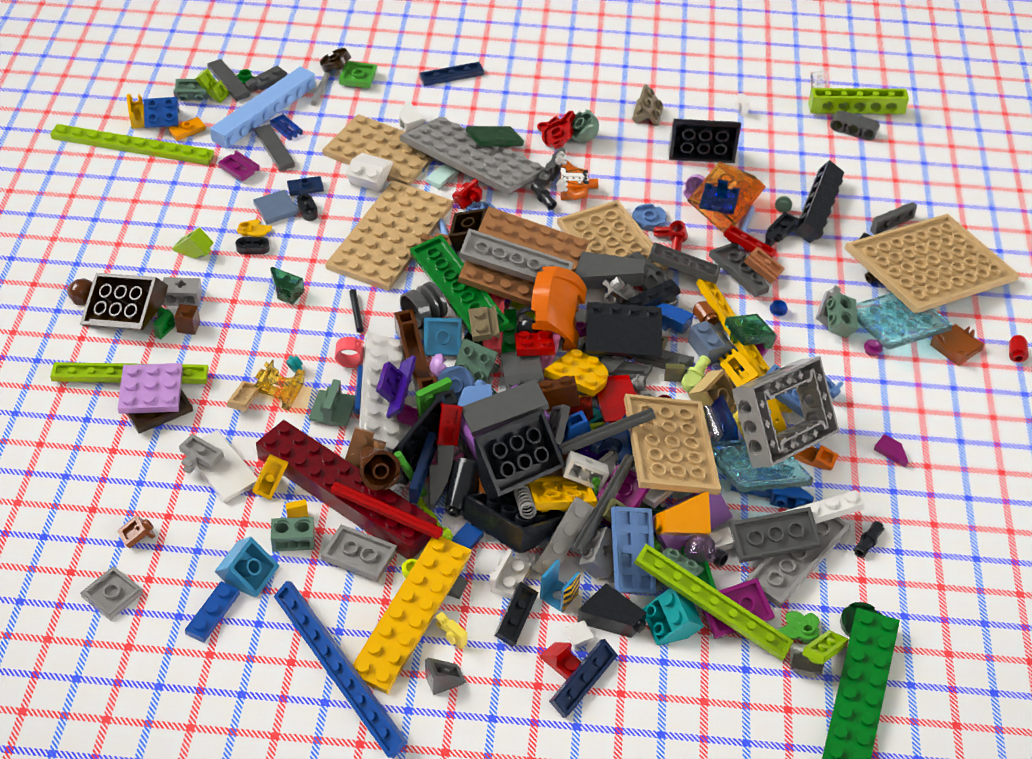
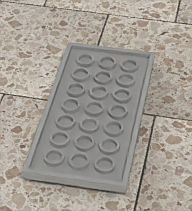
(488, 164)

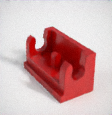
(449, 424)

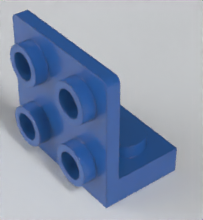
(161, 112)

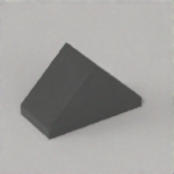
(442, 675)

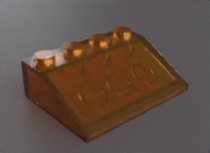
(749, 187)

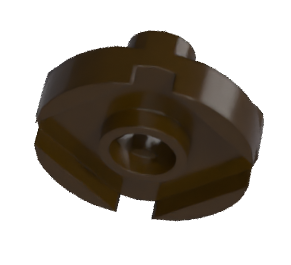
(335, 60)

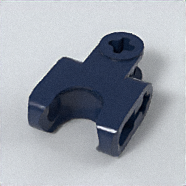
(619, 443)

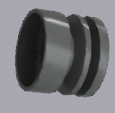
(426, 302)

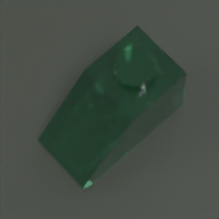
(286, 285)

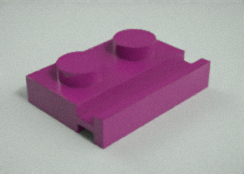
(239, 166)

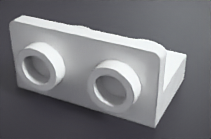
(509, 574)

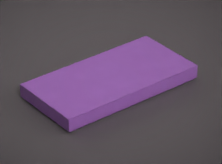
(718, 515)

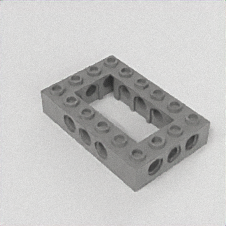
(819, 421)

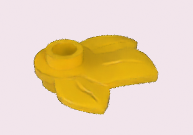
(253, 228)

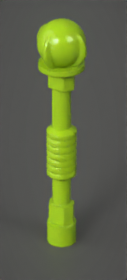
(446, 532)

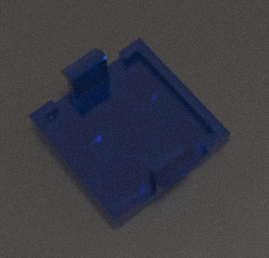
(719, 198)

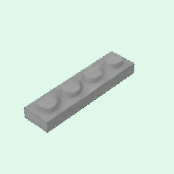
(564, 535)

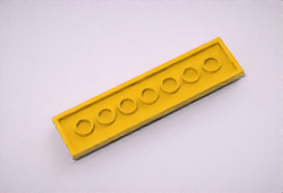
(410, 613)

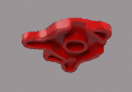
(557, 131)

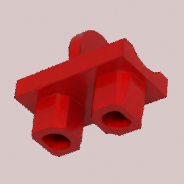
(470, 193)

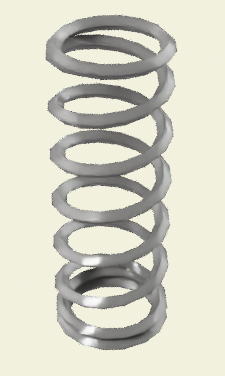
(523, 506)

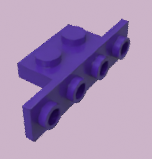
(394, 384)

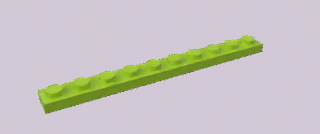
(132, 144)

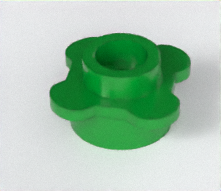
(244, 75)

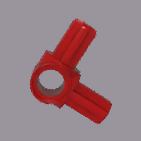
(676, 232)

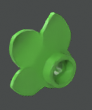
(801, 626)

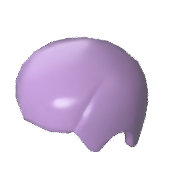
(692, 184)
(437, 364)

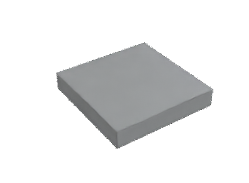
(111, 593)

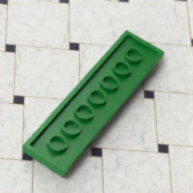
(443, 269)
(861, 687)

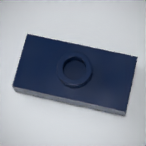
(305, 186)

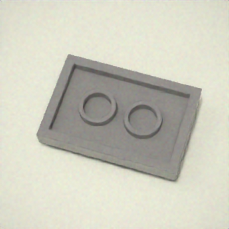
(359, 552)

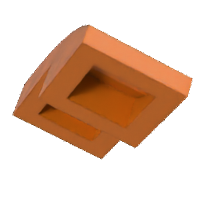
(819, 458)

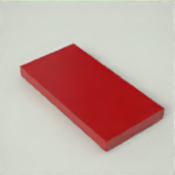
(612, 397)

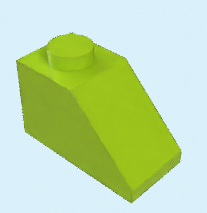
(194, 244)

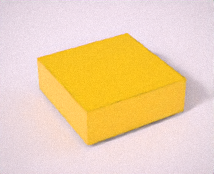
(297, 509)

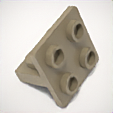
(648, 106)

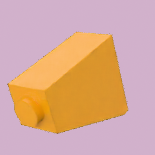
(685, 518)

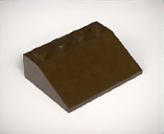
(123, 301)

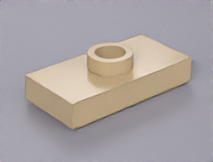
(243, 396)

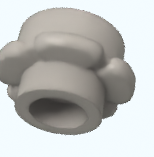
(639, 383)

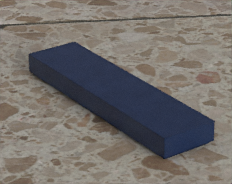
(451, 73)
(422, 468)
(583, 678)

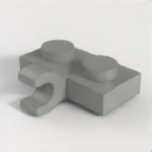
(199, 451)

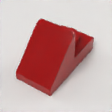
(561, 659)

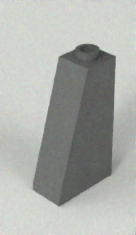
(597, 268)

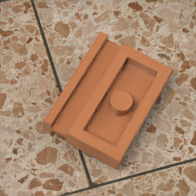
(764, 265)

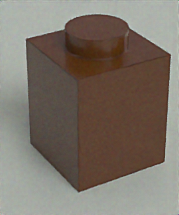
(187, 319)

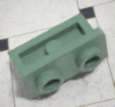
(189, 89)

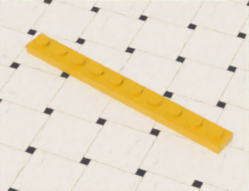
(723, 310)

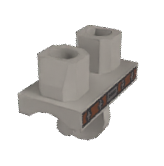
(615, 291)

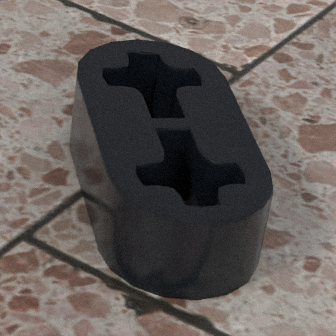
(304, 208)
(252, 245)

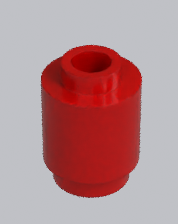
(1018, 349)

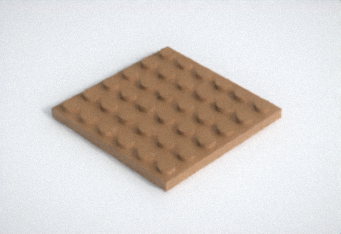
(527, 234)

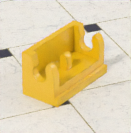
(136, 111)

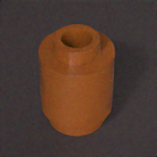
(705, 312)

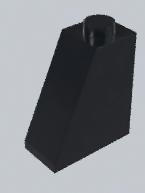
(612, 613)

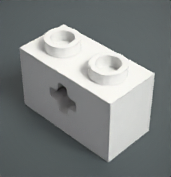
(584, 469)

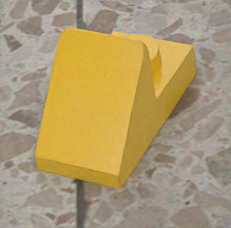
(269, 477)

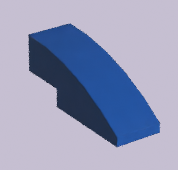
(675, 318)

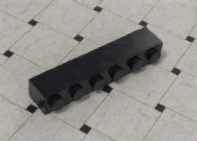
(819, 202)

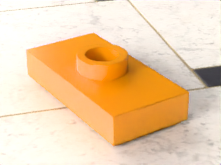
(187, 128)

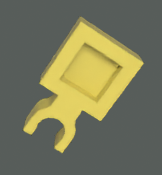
(454, 632)

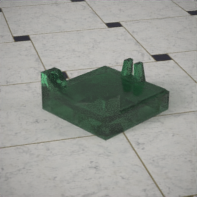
(750, 330)

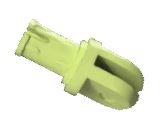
(695, 374)

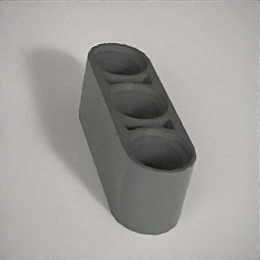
(855, 125)

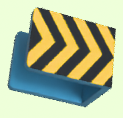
(550, 584)

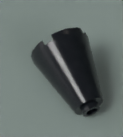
(462, 482)

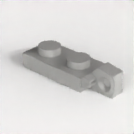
(822, 314)

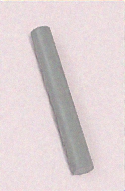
(320, 88)

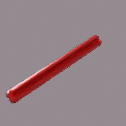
(387, 510)

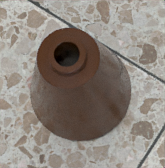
(378, 468)

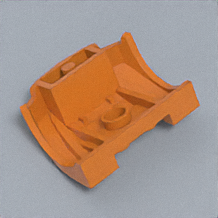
(556, 301)

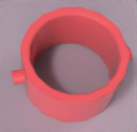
(349, 343)

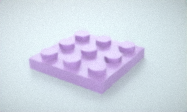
(150, 388)

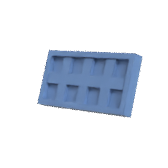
(630, 532)

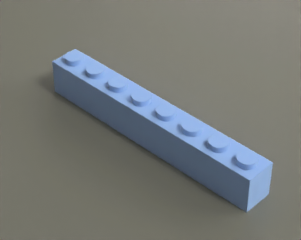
(262, 107)

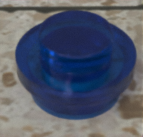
(778, 308)

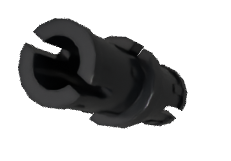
(538, 189)
(868, 539)

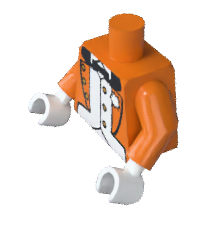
(573, 180)

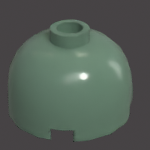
(585, 126)

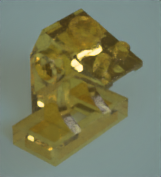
(269, 376)

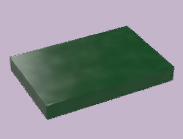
(494, 136)

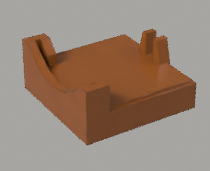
(957, 344)

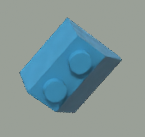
(247, 567)

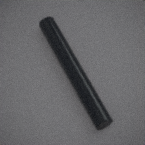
(356, 311)

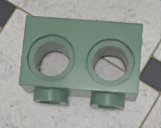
(842, 315)
(292, 534)

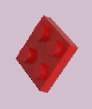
(534, 343)

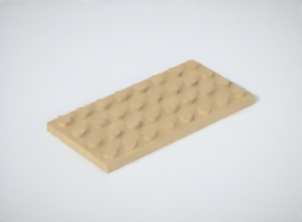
(381, 241)

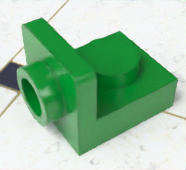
(164, 323)

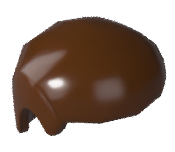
(79, 291)

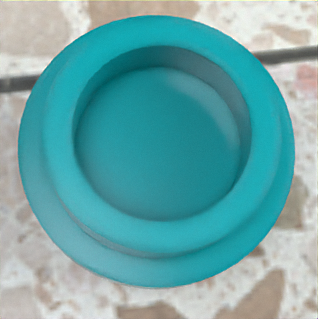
(294, 363)

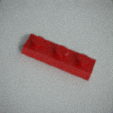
(747, 241)

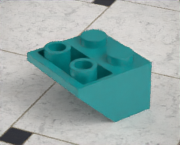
(672, 618)

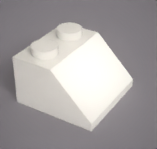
(369, 171)

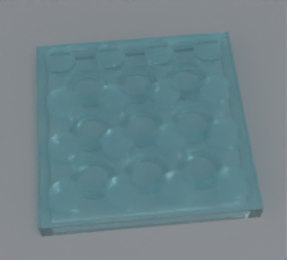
(896, 324)
(734, 462)

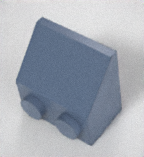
(709, 341)

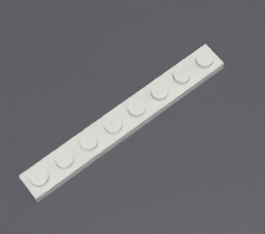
(821, 510)

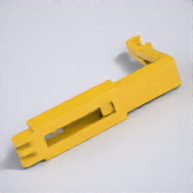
(732, 362)

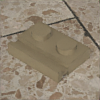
(484, 323)

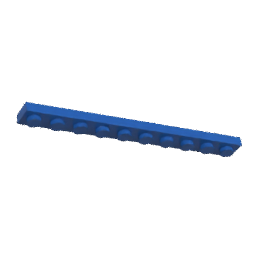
(341, 670)

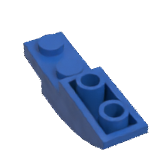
(787, 497)

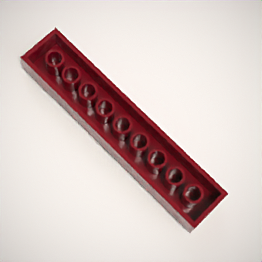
(315, 471)

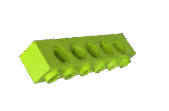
(858, 100)

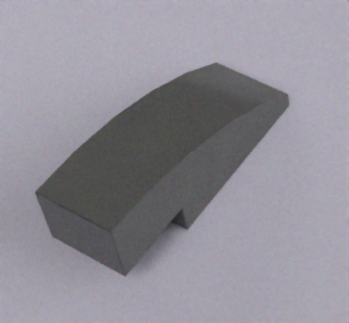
(440, 474)

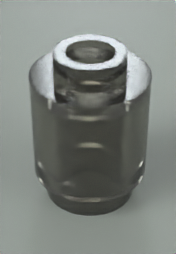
(804, 666)

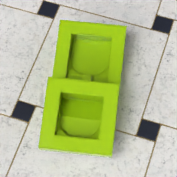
(214, 88)

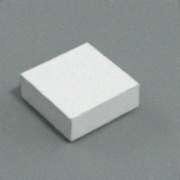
(579, 634)

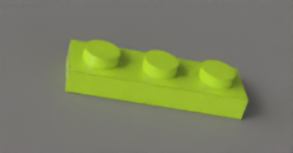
(825, 647)

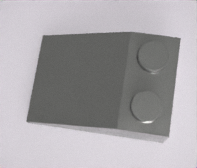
(520, 369)

